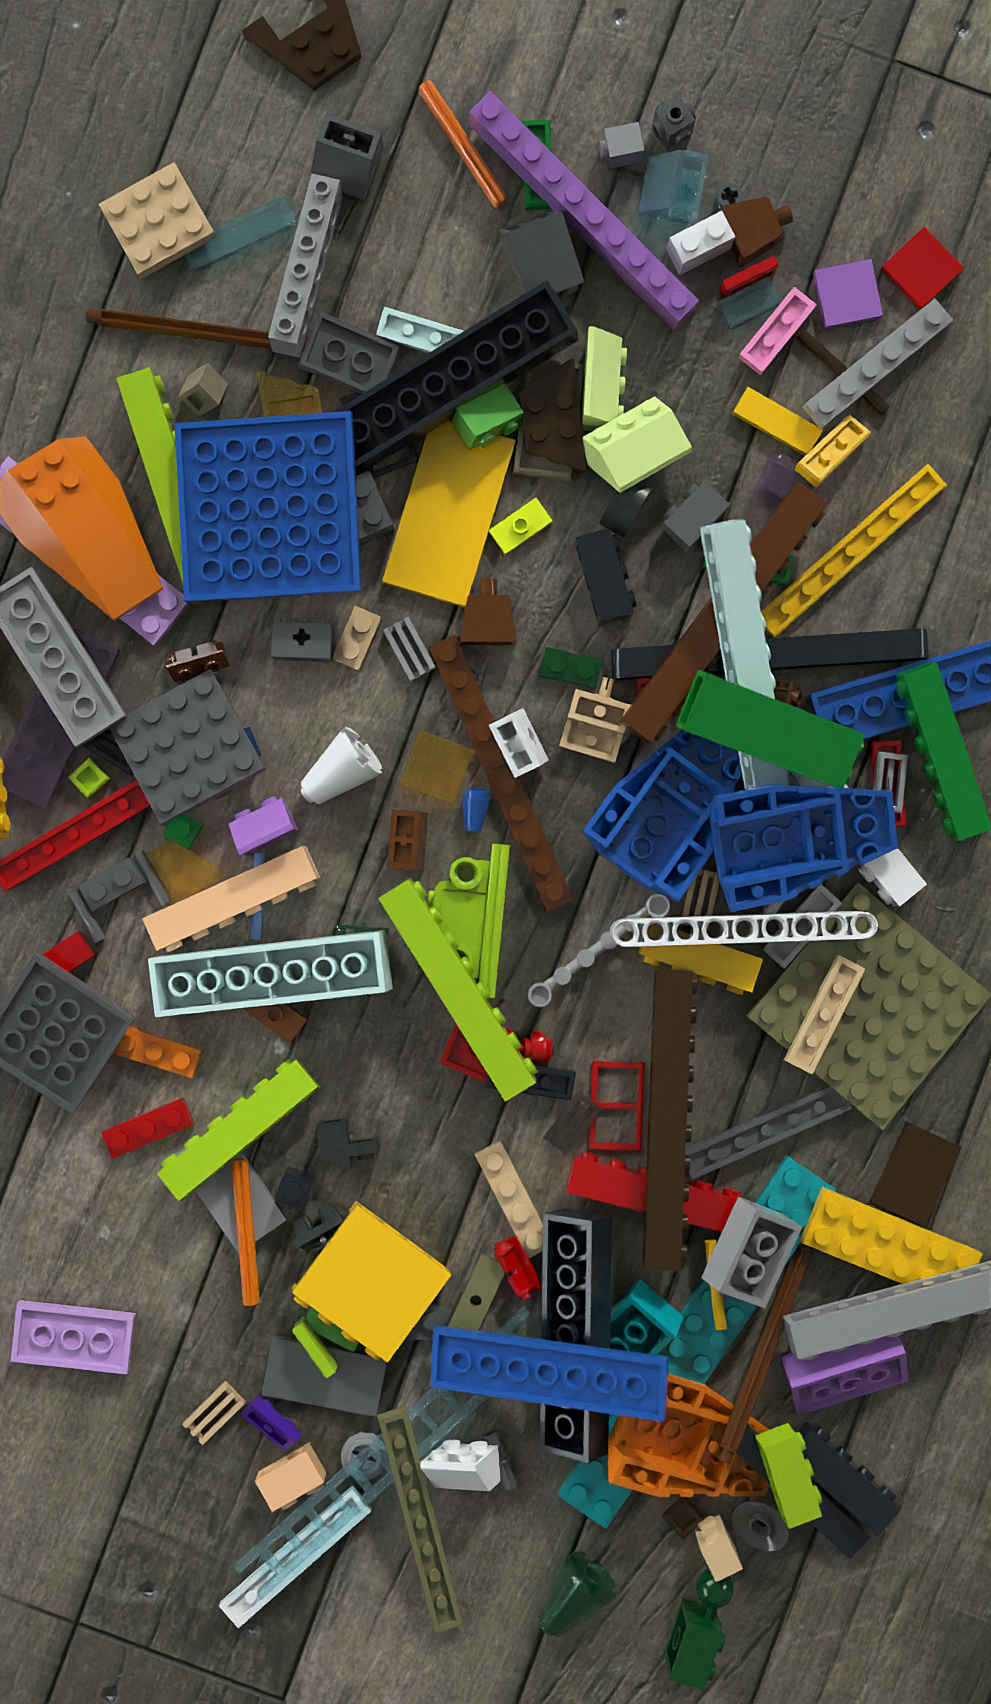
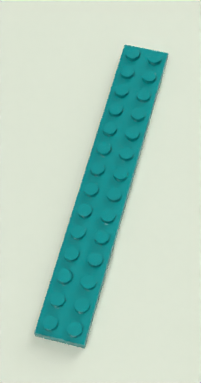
(697, 1344)

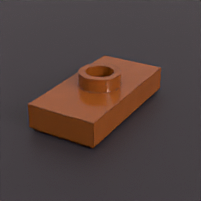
(279, 1018)

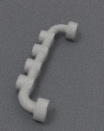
(540, 993)

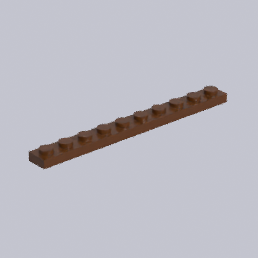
(505, 786)

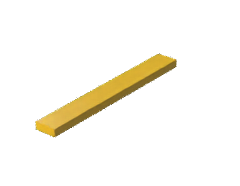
(851, 550)

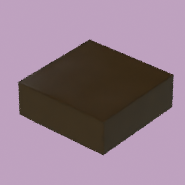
(683, 1516)

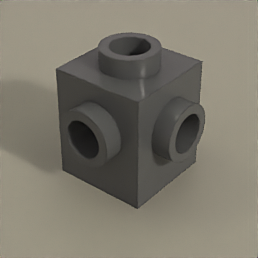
(673, 122)

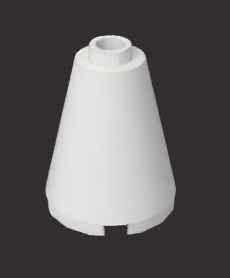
(340, 768)

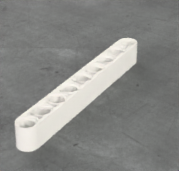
(757, 931)

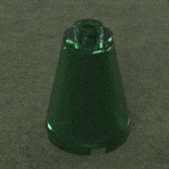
(576, 1594)

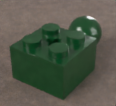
(698, 1633)

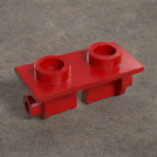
(516, 1262)

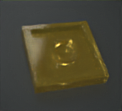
(436, 766)

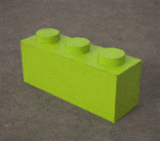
(789, 1475)

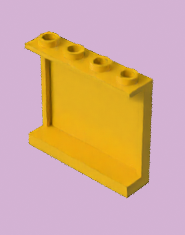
(371, 1283)

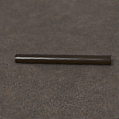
(838, 367)

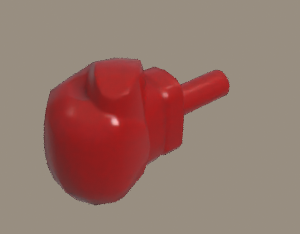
(537, 1047)

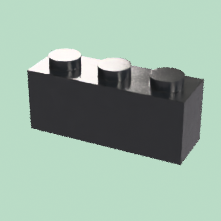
(605, 576)

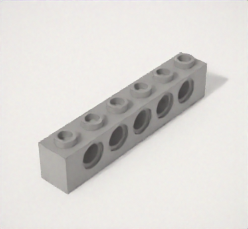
(305, 265)

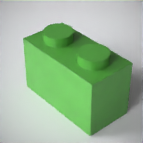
(487, 417)

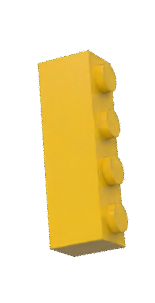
(710, 961)

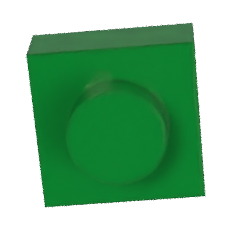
(184, 830)

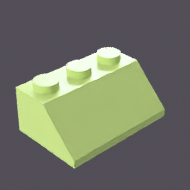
(602, 378)
(636, 444)

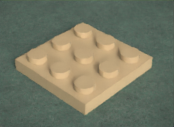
(157, 220)

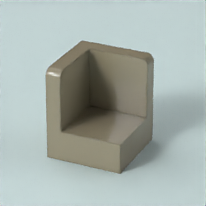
(203, 389)

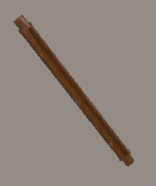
(180, 327)
(764, 1353)

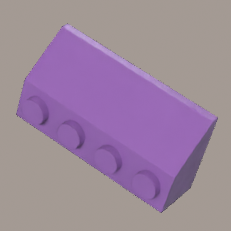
(844, 1374)

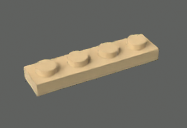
(824, 1014)
(512, 1196)

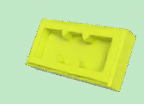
(520, 526)

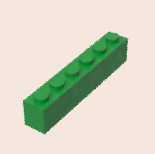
(943, 751)

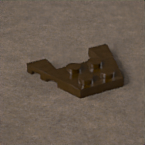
(313, 50)

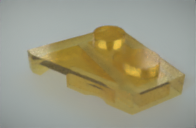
(286, 397)
(182, 869)

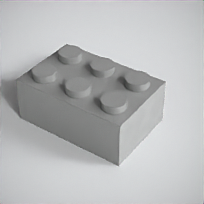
(751, 1252)

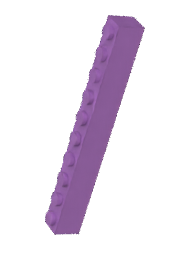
(582, 210)

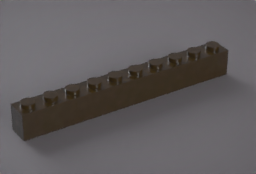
(668, 1119)

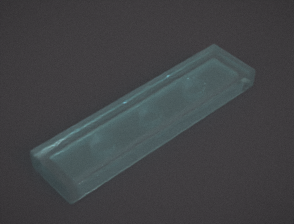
(243, 233)

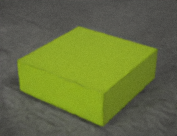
(89, 778)

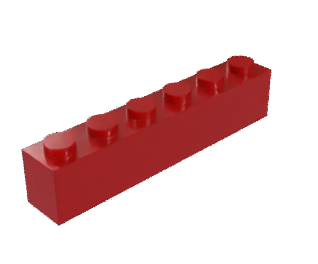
(625, 1187)

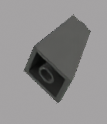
(541, 252)

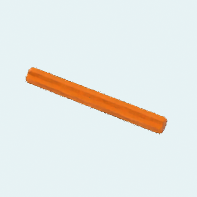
(462, 144)
(245, 1232)

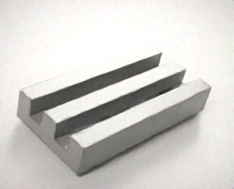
(398, 627)
(903, 759)

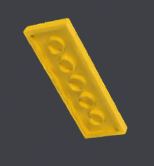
(881, 1240)

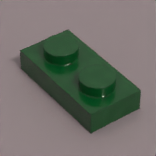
(571, 667)

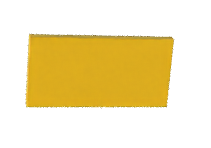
(448, 515)

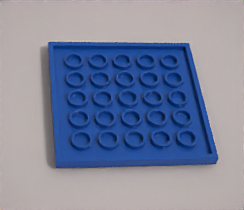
(268, 507)

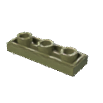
(484, 1283)

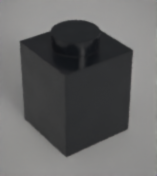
(295, 1187)

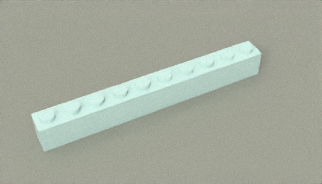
(740, 627)

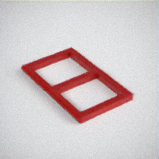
(617, 1105)

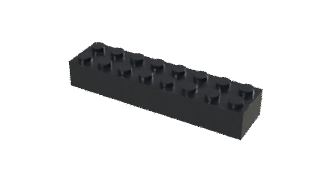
(576, 1312)

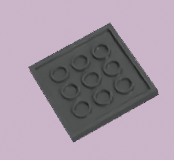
(187, 747)
(58, 1032)

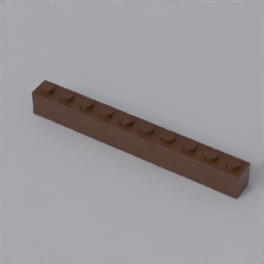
(700, 642)

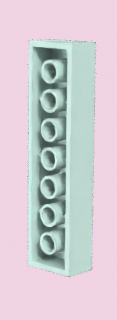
(270, 973)

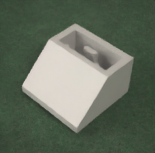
(463, 1466)

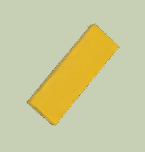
(777, 421)
(832, 450)

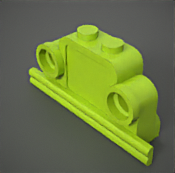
(474, 910)

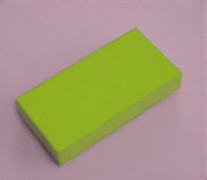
(315, 1347)

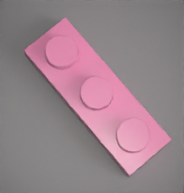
(777, 330)

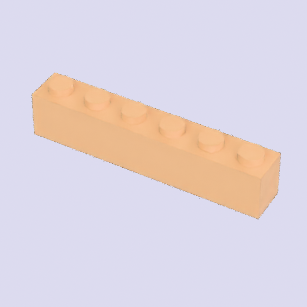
(231, 898)

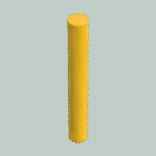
(717, 1297)

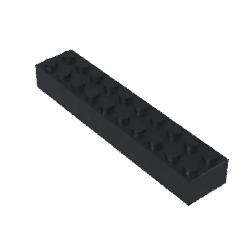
(458, 372)

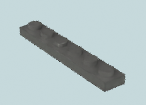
(765, 1130)

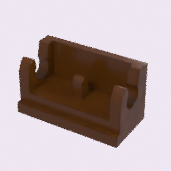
(407, 840)

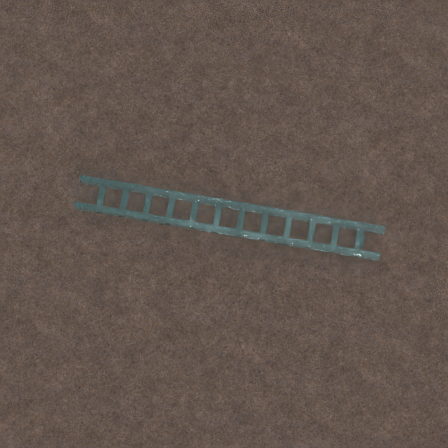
(351, 1468)

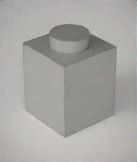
(622, 145)

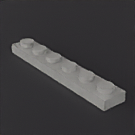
(877, 363)

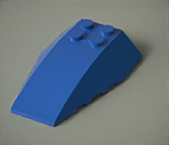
(660, 813)
(795, 837)

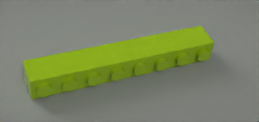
(157, 446)
(458, 989)

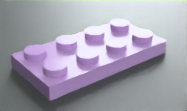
(73, 1337)

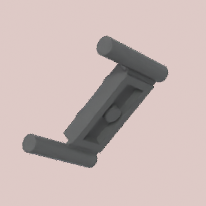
(112, 885)

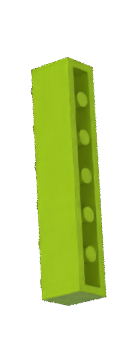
(238, 1130)

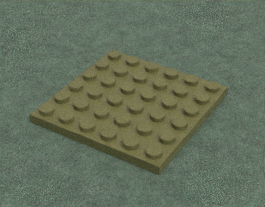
(897, 1020)

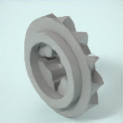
(357, 1442)

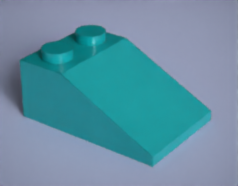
(643, 1321)

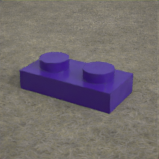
(271, 1424)

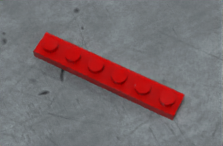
(72, 835)

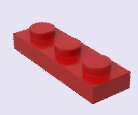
(147, 1127)

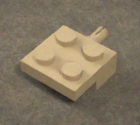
(594, 724)

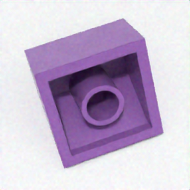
(262, 827)

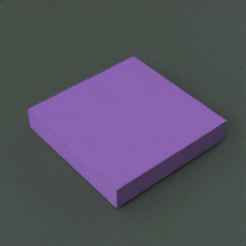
(847, 294)

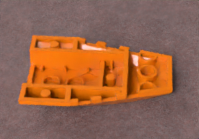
(79, 523)
(683, 1449)

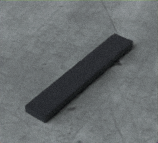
(834, 1521)

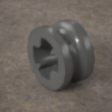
(730, 188)

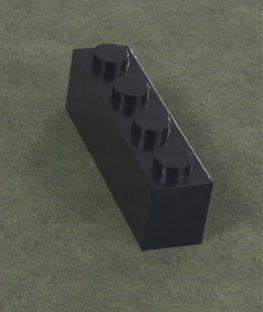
(847, 1482)

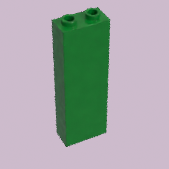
(770, 730)

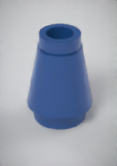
(475, 808)

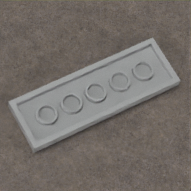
(56, 659)

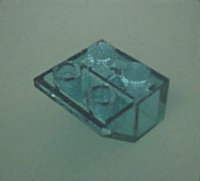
(674, 186)

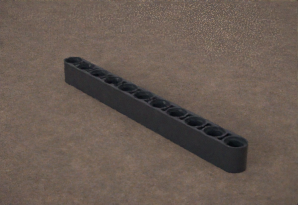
(794, 652)

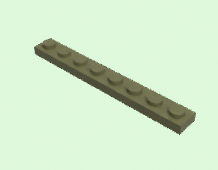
(420, 1519)

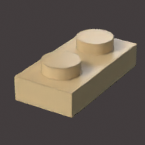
(357, 638)

